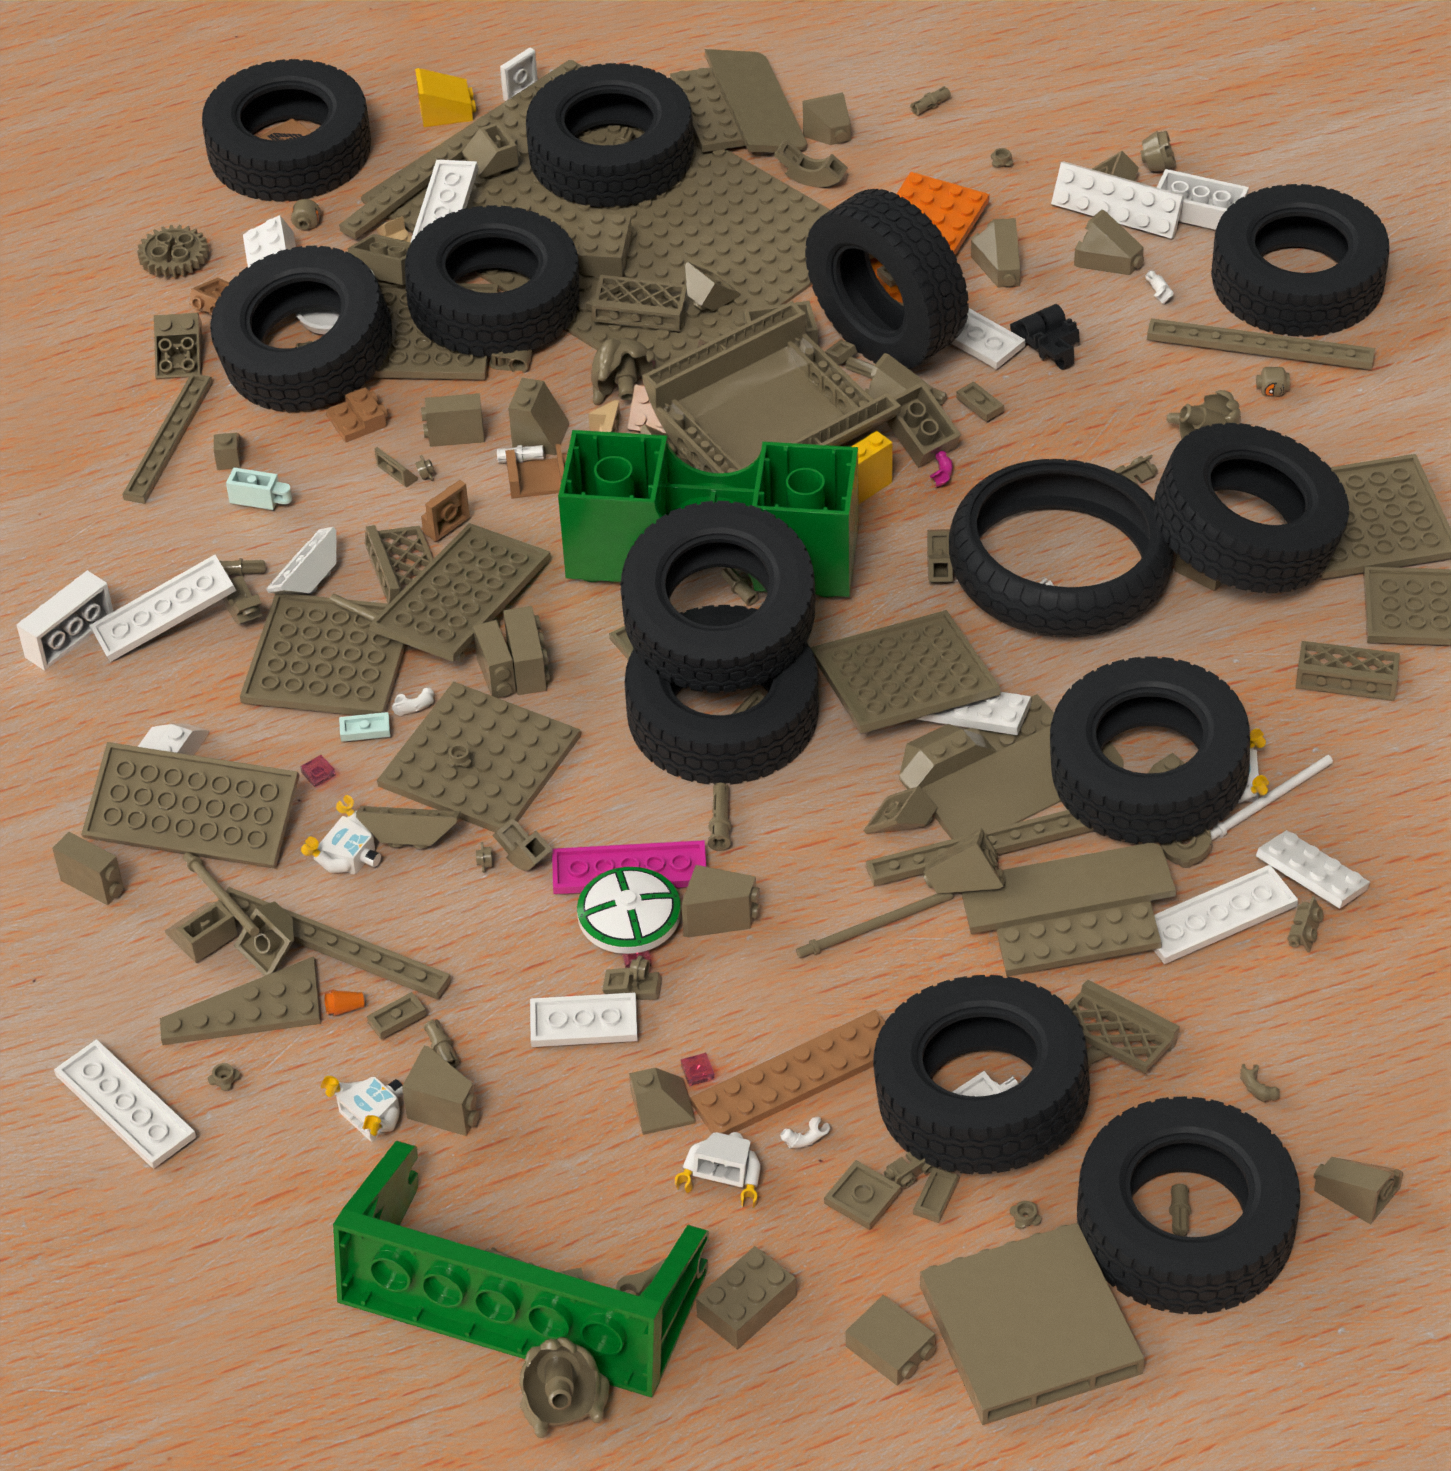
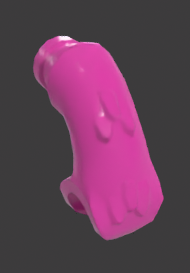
(945, 469)

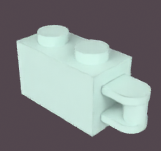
(257, 489)

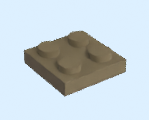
(862, 1194)

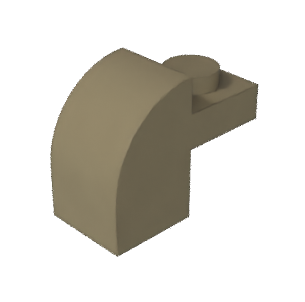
(938, 556)
(523, 849)

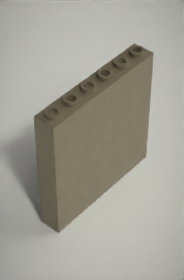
(1030, 1323)

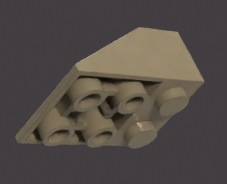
(177, 345)

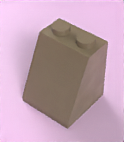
(536, 417)
(719, 902)
(439, 1094)

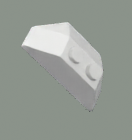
(308, 565)
(175, 738)

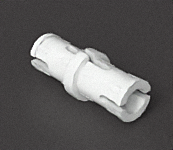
(522, 453)

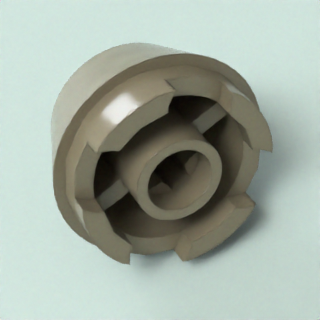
(1158, 152)

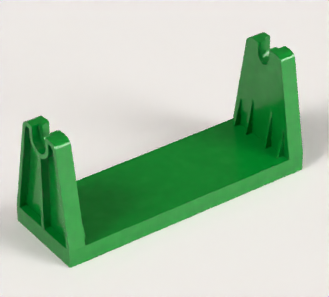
(501, 1299)

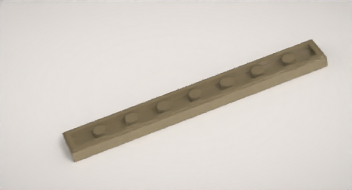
(167, 438)

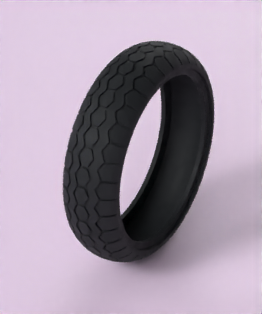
(1055, 608)

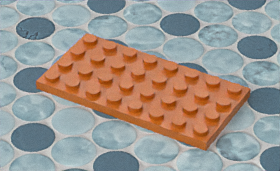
(949, 207)

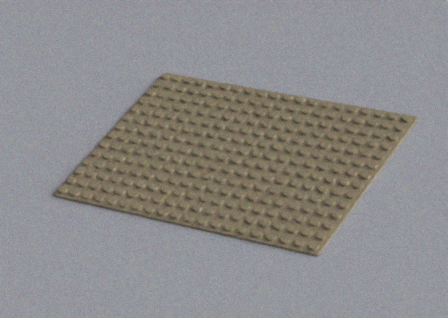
(715, 217)

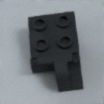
(1049, 333)

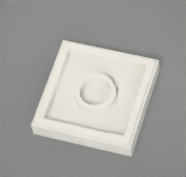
(518, 73)

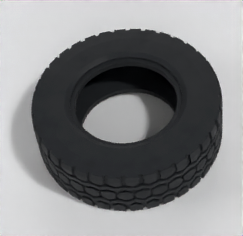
(294, 166)
(610, 172)
(913, 255)
(1295, 300)
(492, 321)
(313, 372)
(1234, 547)
(728, 654)
(722, 746)
(1150, 804)
(993, 1129)
(1176, 1269)

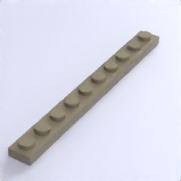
(409, 183)
(1261, 344)
(1003, 839)
(356, 951)

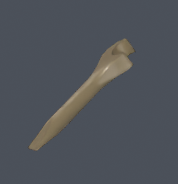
(639, 1281)

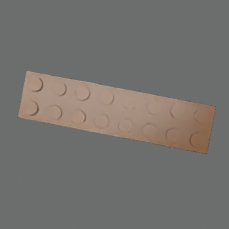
(790, 1076)

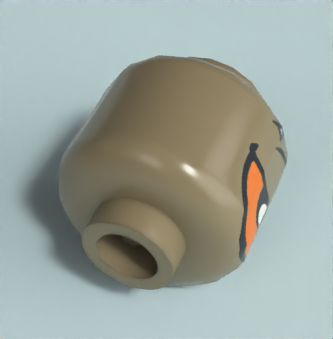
(305, 214)
(1273, 381)

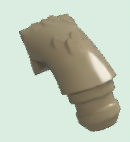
(1260, 1091)

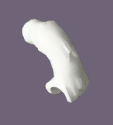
(1163, 291)
(406, 706)
(797, 1140)

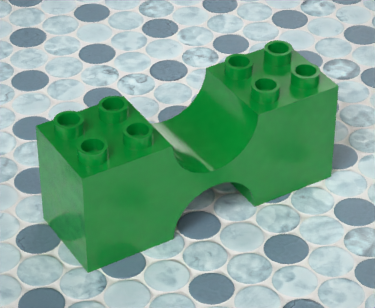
(627, 481)

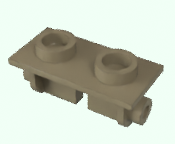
(1140, 468)
(1309, 917)
(905, 1173)

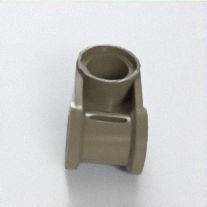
(511, 361)

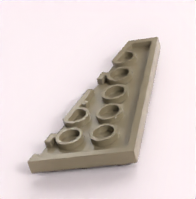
(266, 1004)

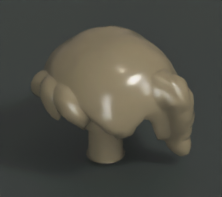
(620, 363)
(1215, 410)
(561, 1385)

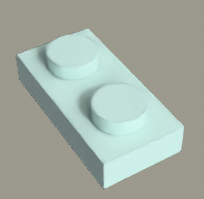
(364, 726)

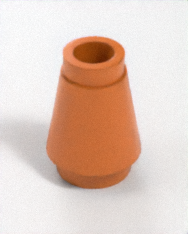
(343, 1001)

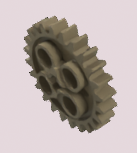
(186, 254)

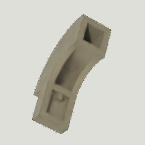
(809, 170)
(241, 603)

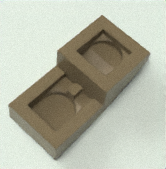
(621, 981)

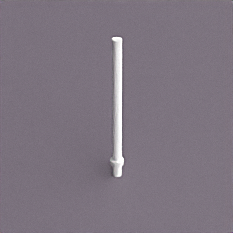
(1222, 828)

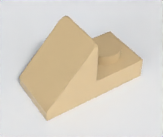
(395, 229)
(605, 418)

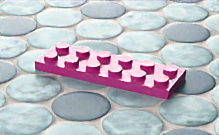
(579, 865)

